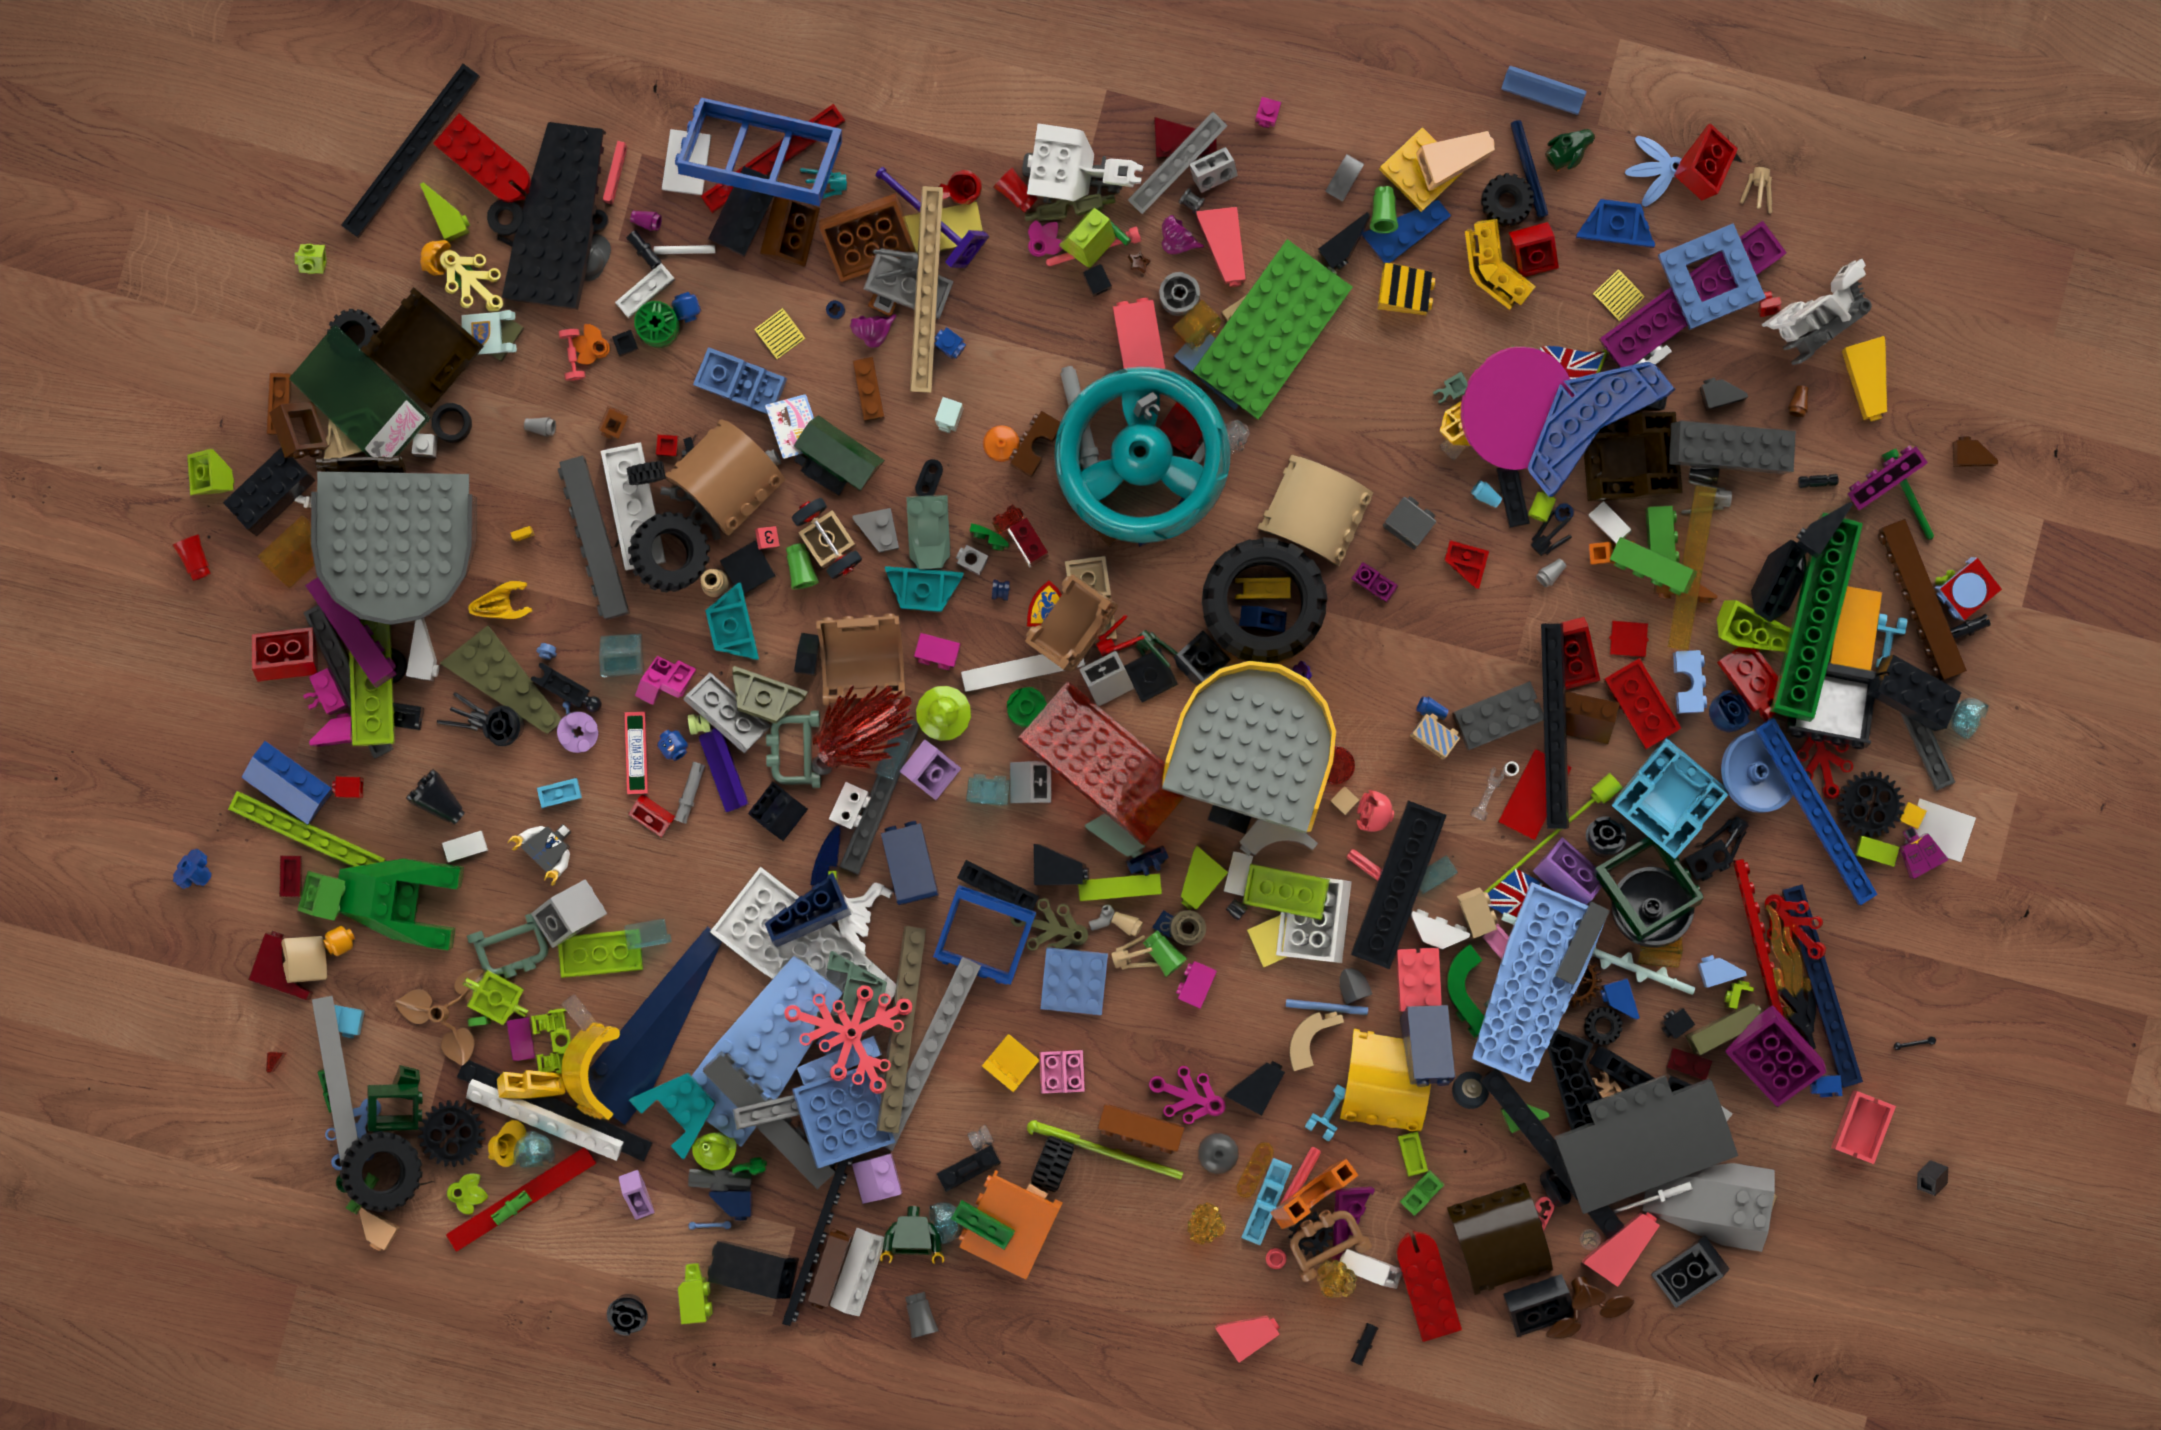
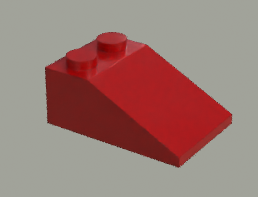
(1706, 163)
(1579, 654)

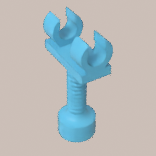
(1899, 630)
(1339, 1095)

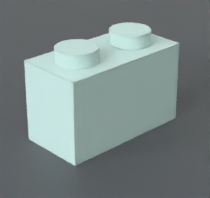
(948, 415)

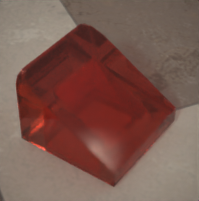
(273, 1060)

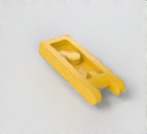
(1264, 588)

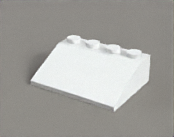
(1315, 937)

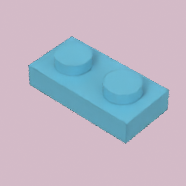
(559, 793)

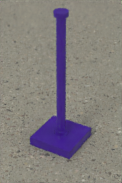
(966, 247)

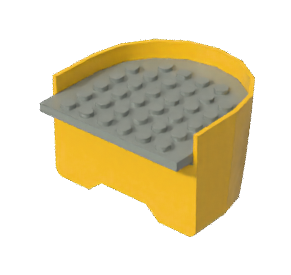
(1254, 745)

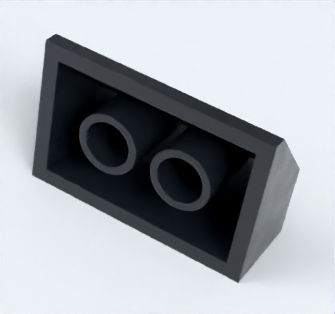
(1539, 1305)

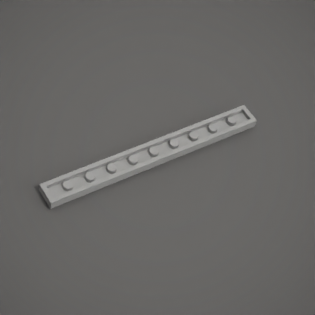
(935, 1038)

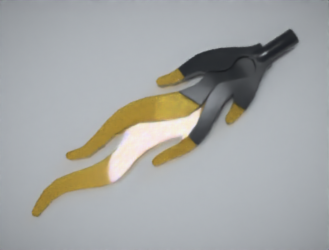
(1792, 986)

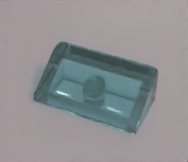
(889, 767)
(1437, 873)

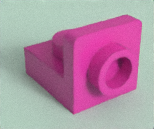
(1267, 112)

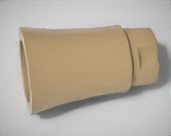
(721, 585)

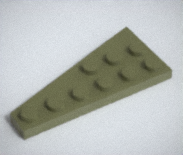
(495, 672)

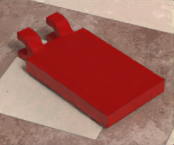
(1751, 678)

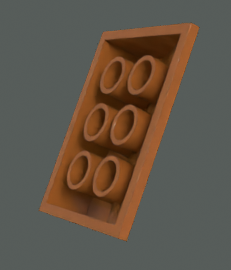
(860, 230)

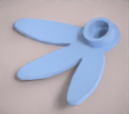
(1663, 168)

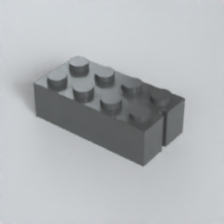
(1498, 716)

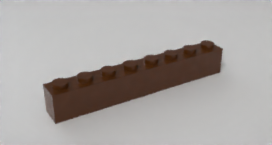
(1922, 600)

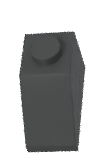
(1720, 393)

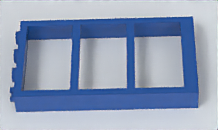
(768, 121)

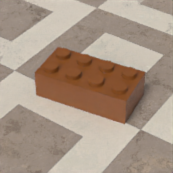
(1140, 1127)

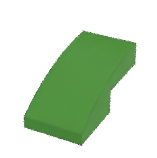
(1422, 1192)

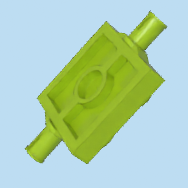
(495, 997)

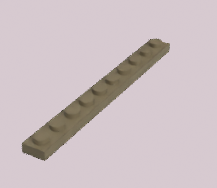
(900, 1042)

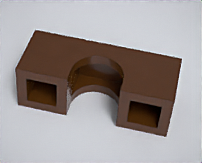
(1043, 428)

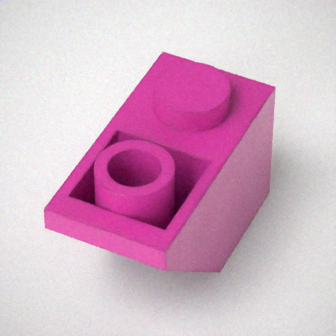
(652, 680)

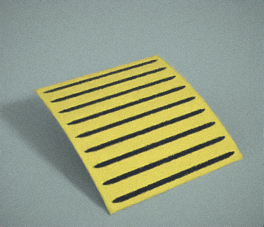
(1619, 294)
(779, 333)

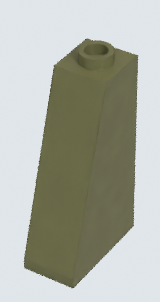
(1722, 1029)

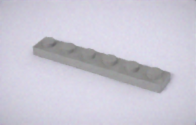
(1177, 162)

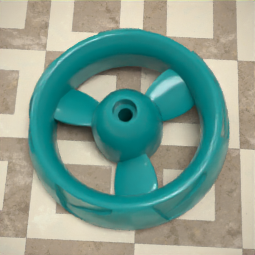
(1195, 483)

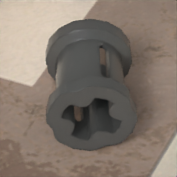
(1191, 201)

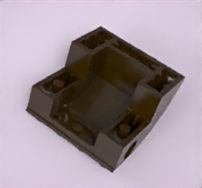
(1632, 459)

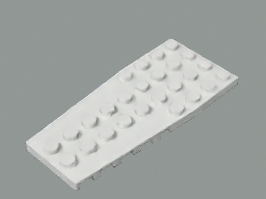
(745, 932)

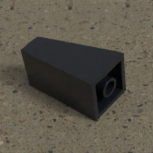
(753, 1270)

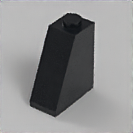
(1057, 869)
(1258, 1087)

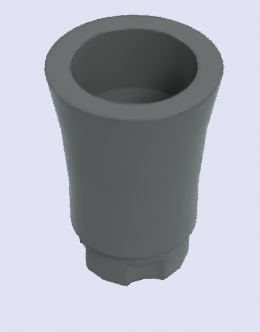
(920, 1315)

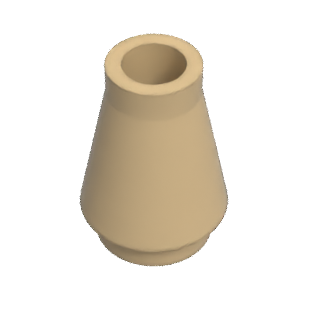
(1129, 924)

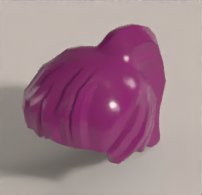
(1176, 237)
(872, 329)

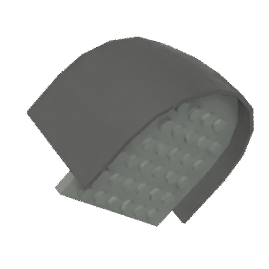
(392, 541)

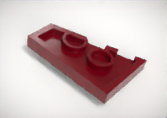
(1171, 135)

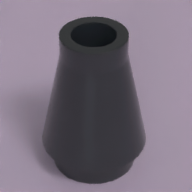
(1704, 474)

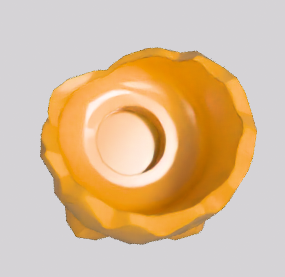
(431, 255)

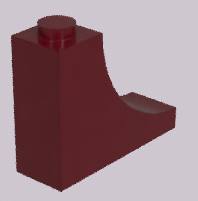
(269, 967)

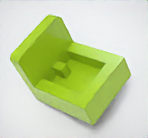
(1732, 997)

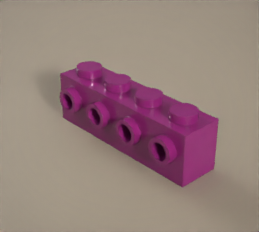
(1882, 481)

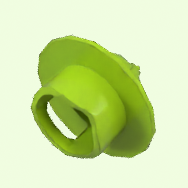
(943, 713)

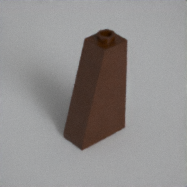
(829, 1268)

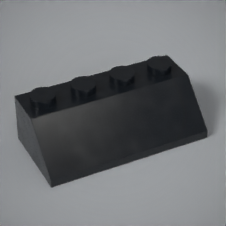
(741, 217)

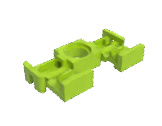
(555, 1022)

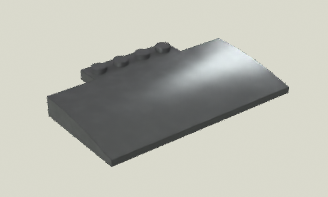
(1644, 1141)

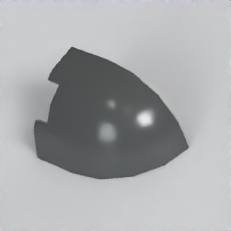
(1353, 985)

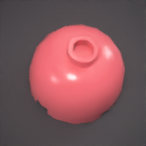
(1375, 811)

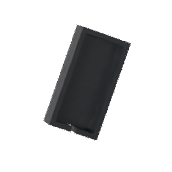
(268, 492)
(1914, 693)

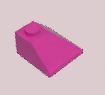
(334, 732)

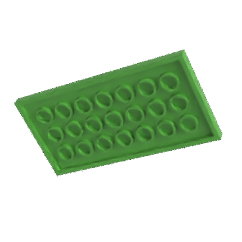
(1272, 329)

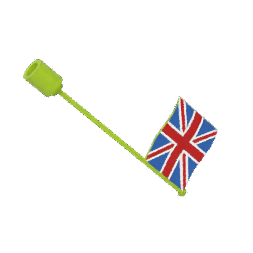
(1576, 365)
(1510, 889)

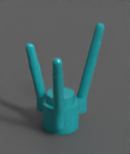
(837, 181)

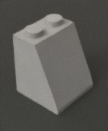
(568, 913)

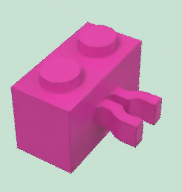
(327, 691)

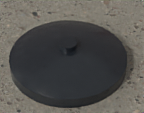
(1653, 895)

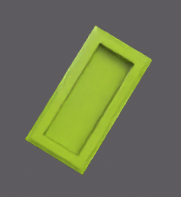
(1412, 1153)

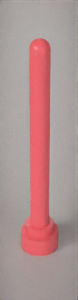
(1133, 234)

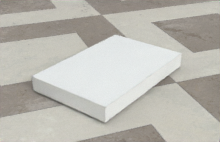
(680, 183)

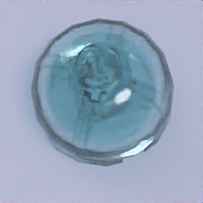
(1967, 716)
(533, 1149)
(941, 1216)

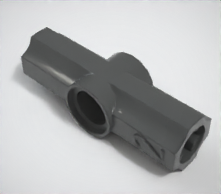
(720, 1179)

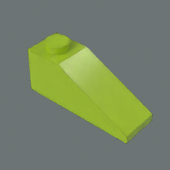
(448, 218)

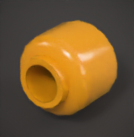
(338, 940)

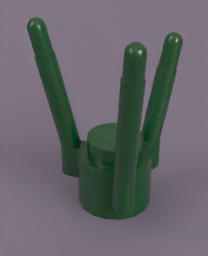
(1148, 643)

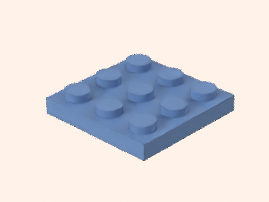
(1074, 981)

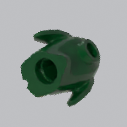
(1569, 148)

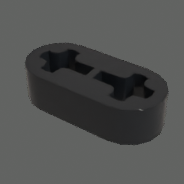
(1555, 1188)

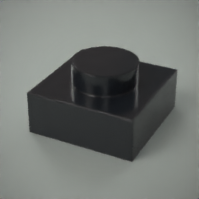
(625, 343)

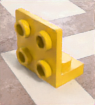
(1010, 1062)

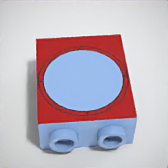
(1968, 590)

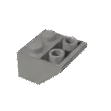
(1106, 678)
(1030, 782)

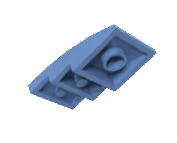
(739, 380)

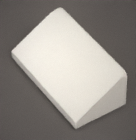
(1238, 873)

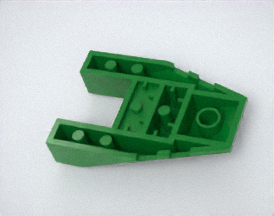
(387, 898)

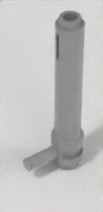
(1071, 385)

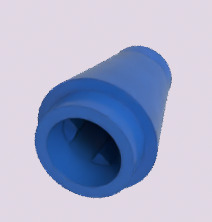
(1430, 706)

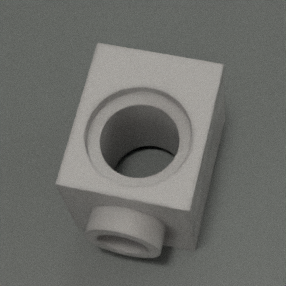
(980, 563)

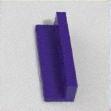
(723, 770)

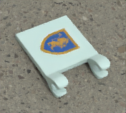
(487, 330)

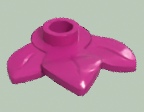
(1044, 235)

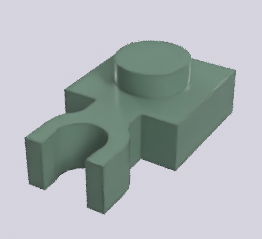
(1455, 387)

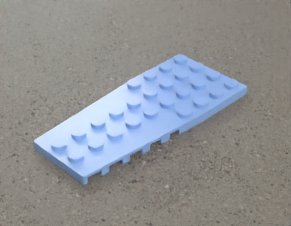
(1526, 994)
(766, 1041)

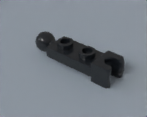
(567, 689)

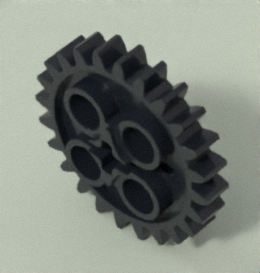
(1852, 798)
(465, 1145)

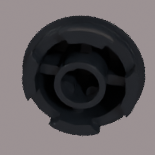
(503, 726)
(1605, 837)
(627, 1314)

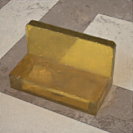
(1662, 956)

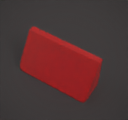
(651, 815)

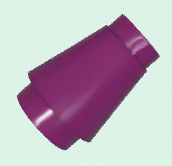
(646, 219)

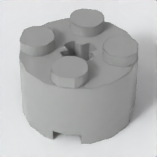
(1185, 284)

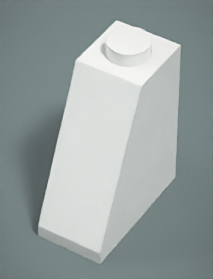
(1372, 1269)

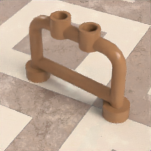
(1326, 1220)

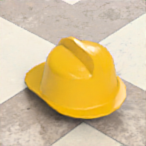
(502, 1145)

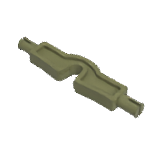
(1059, 209)

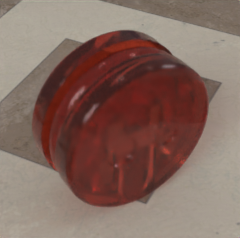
(1342, 766)

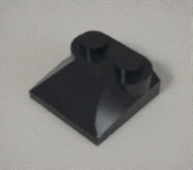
(1201, 658)

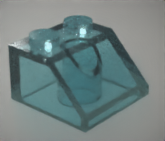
(988, 791)

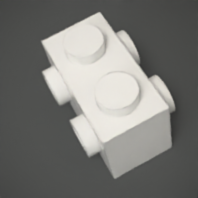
(846, 804)

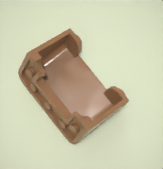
(1072, 624)

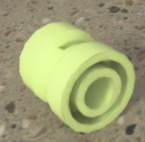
(695, 726)

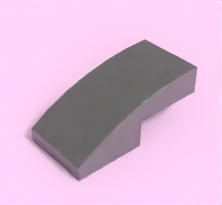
(1344, 177)

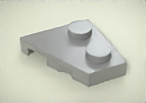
(879, 529)

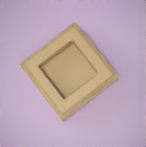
(1344, 800)

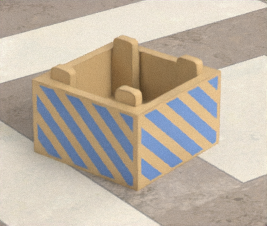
(1435, 736)

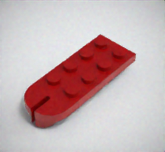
(483, 159)
(1427, 1286)

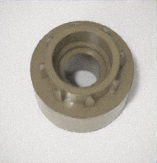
(1197, 932)

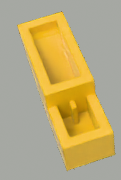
(530, 1085)

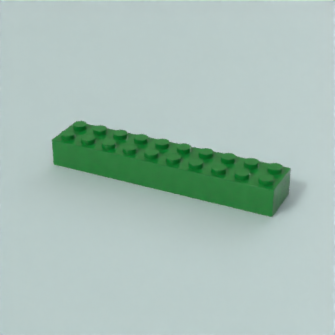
(1815, 624)

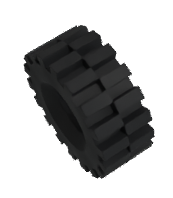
(1514, 186)

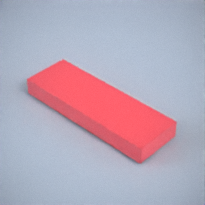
(615, 172)

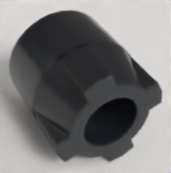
(1236, 909)

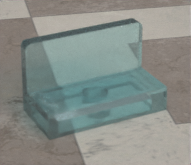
(646, 934)

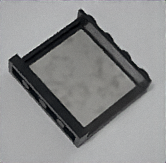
(1842, 709)

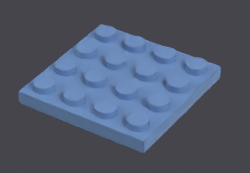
(840, 1118)

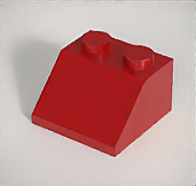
(1534, 249)

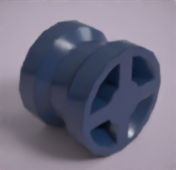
(1000, 590)

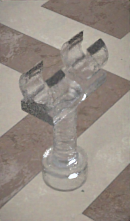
(1480, 811)

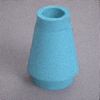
(1484, 492)

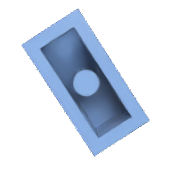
(1717, 971)

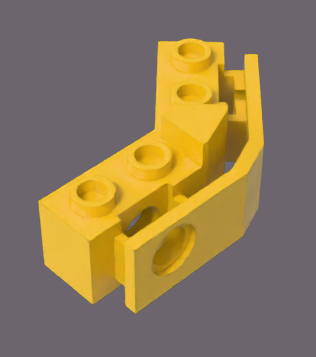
(1493, 266)

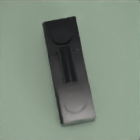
(969, 1167)

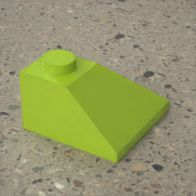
(209, 473)

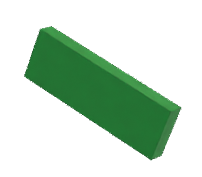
(983, 1224)

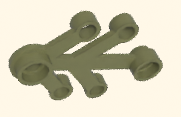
(1054, 928)

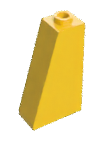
(1868, 376)

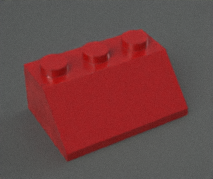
(284, 654)

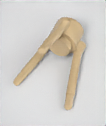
(1761, 178)
(1122, 958)

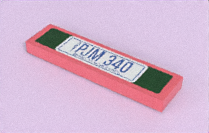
(636, 752)

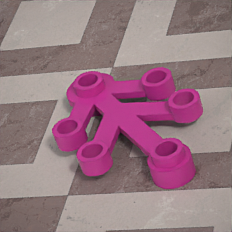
(1190, 1096)

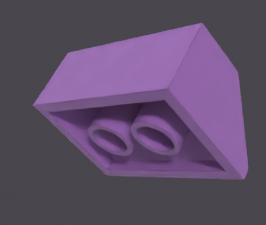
(1568, 872)

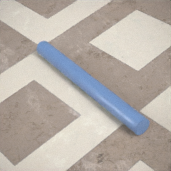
(1326, 1007)

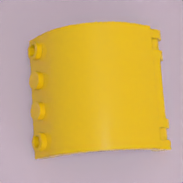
(576, 1067)
(1380, 1085)

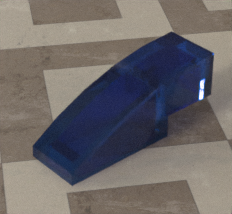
(827, 856)

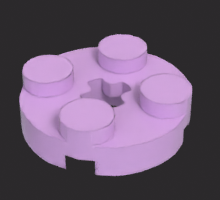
(572, 721)

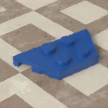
(1617, 223)

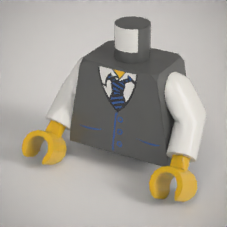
(546, 848)

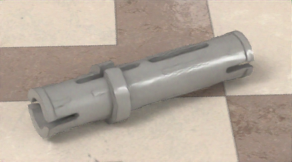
(689, 793)

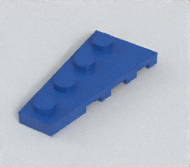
(1410, 230)

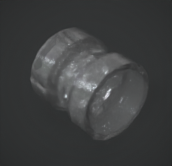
(980, 1138)

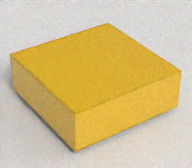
(522, 533)
(1912, 815)

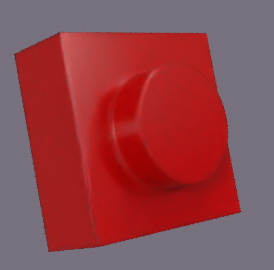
(667, 445)

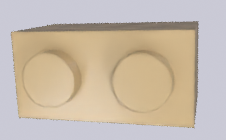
(1477, 912)

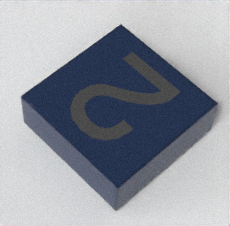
(1162, 923)

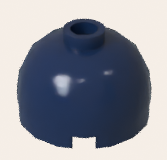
(1729, 712)

